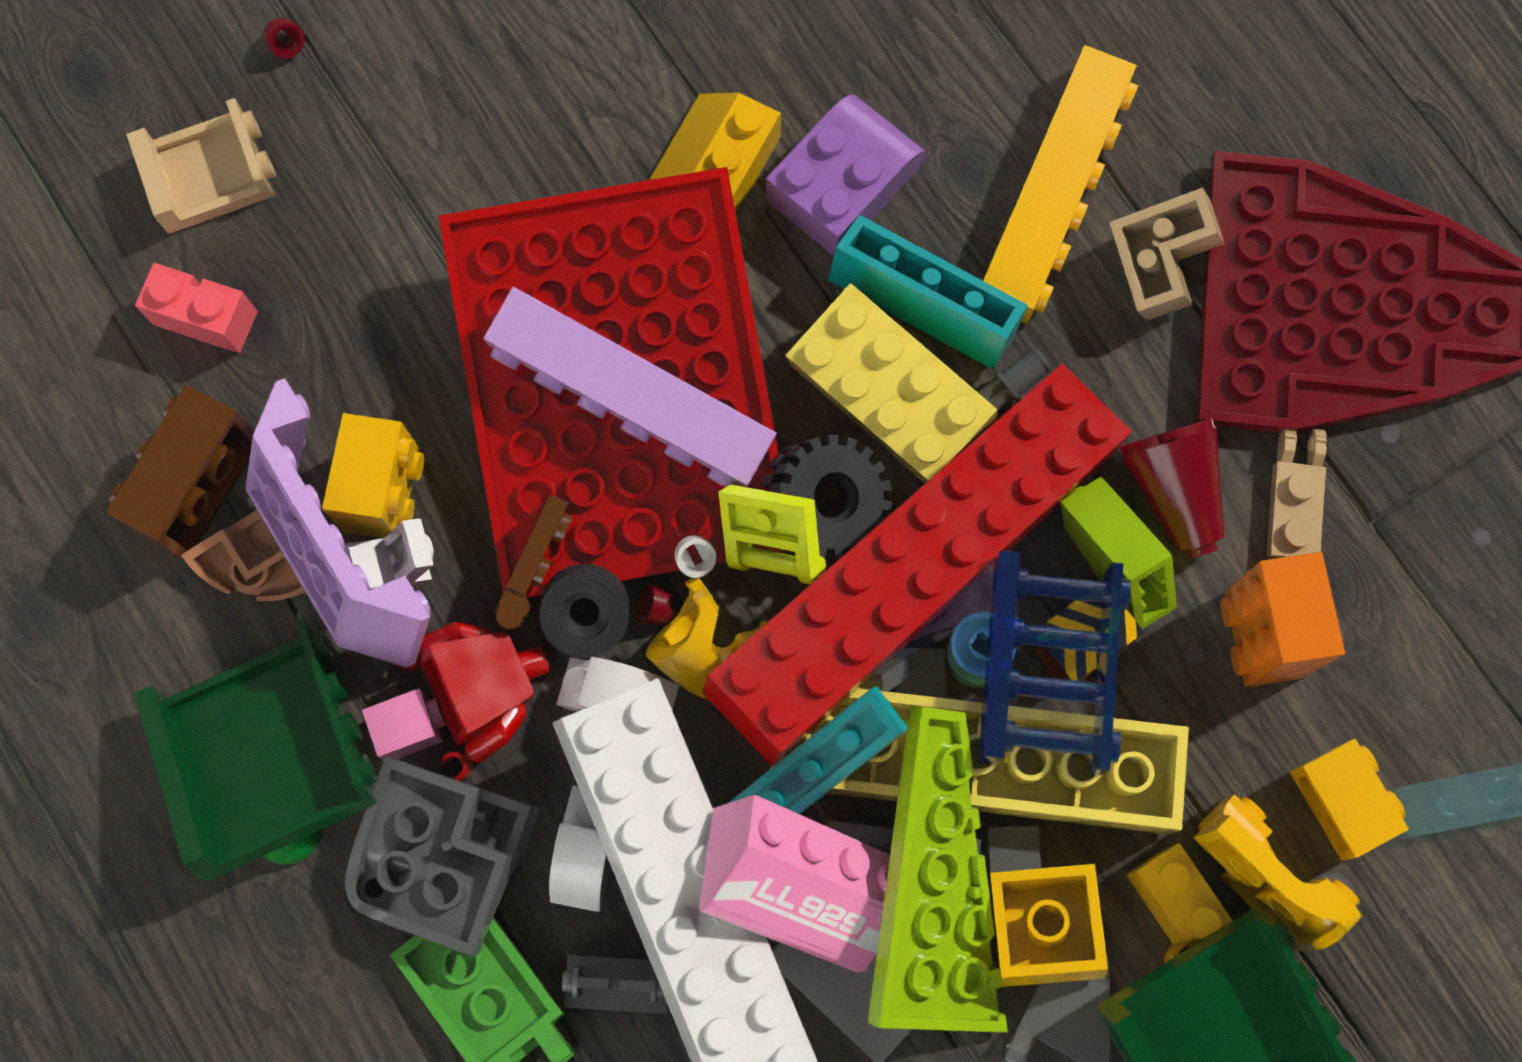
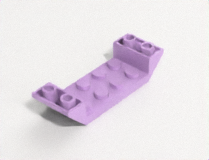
(373, 622)

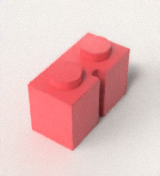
(196, 309)

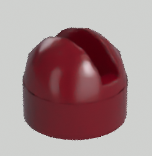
(293, 31)
(655, 605)

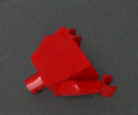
(478, 687)

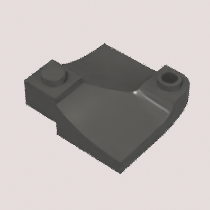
(437, 853)

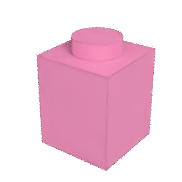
(404, 724)

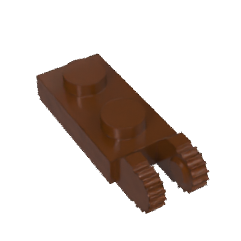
(531, 565)

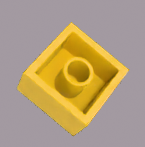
(372, 476)
(1048, 925)

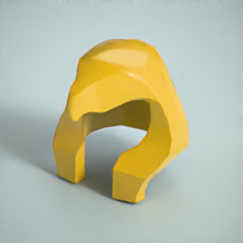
(685, 644)

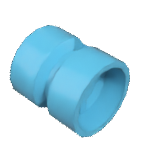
(968, 650)

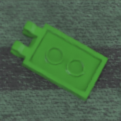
(486, 1002)

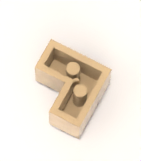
(1156, 240)

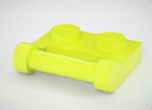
(774, 522)

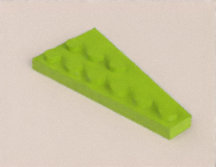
(937, 906)

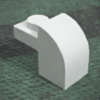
(401, 553)
(600, 679)
(579, 860)

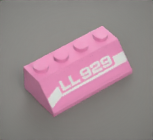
(795, 881)

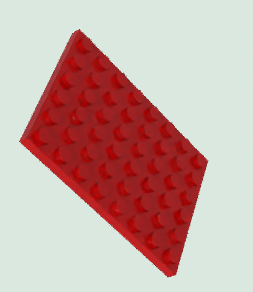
(655, 274)

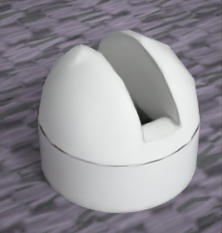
(684, 559)

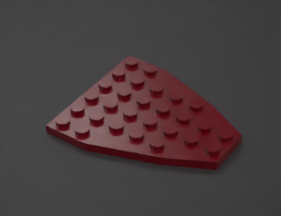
(1343, 300)

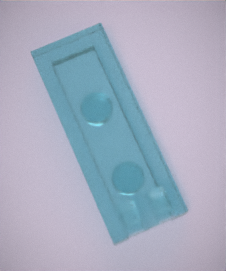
(1461, 800)

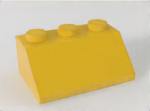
(724, 133)

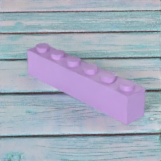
(628, 388)

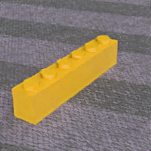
(1059, 177)

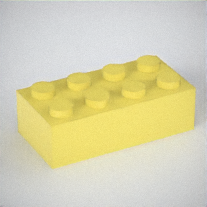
(890, 384)

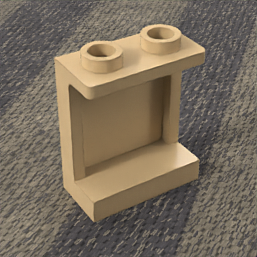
(203, 169)

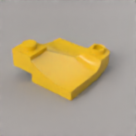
(1312, 911)

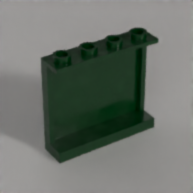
(257, 756)
(1227, 1002)

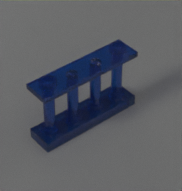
(1007, 684)

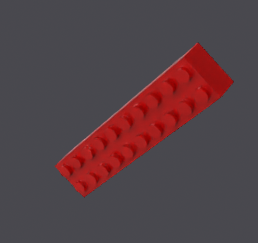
(913, 565)

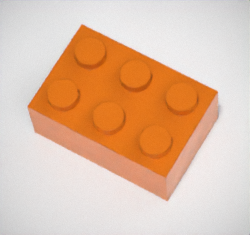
(1282, 620)

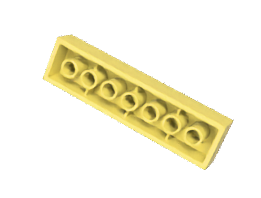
(1136, 794)

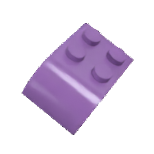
(842, 171)

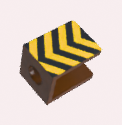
(1082, 616)

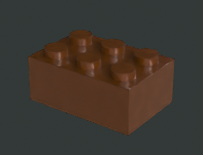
(183, 472)

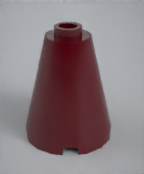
(1182, 484)

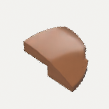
(245, 561)

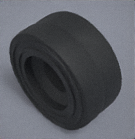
(579, 638)

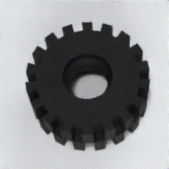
(856, 478)

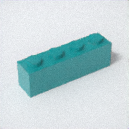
(927, 292)

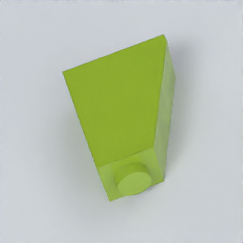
(1110, 533)

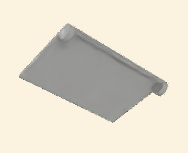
(841, 997)

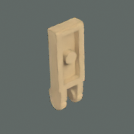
(1297, 497)

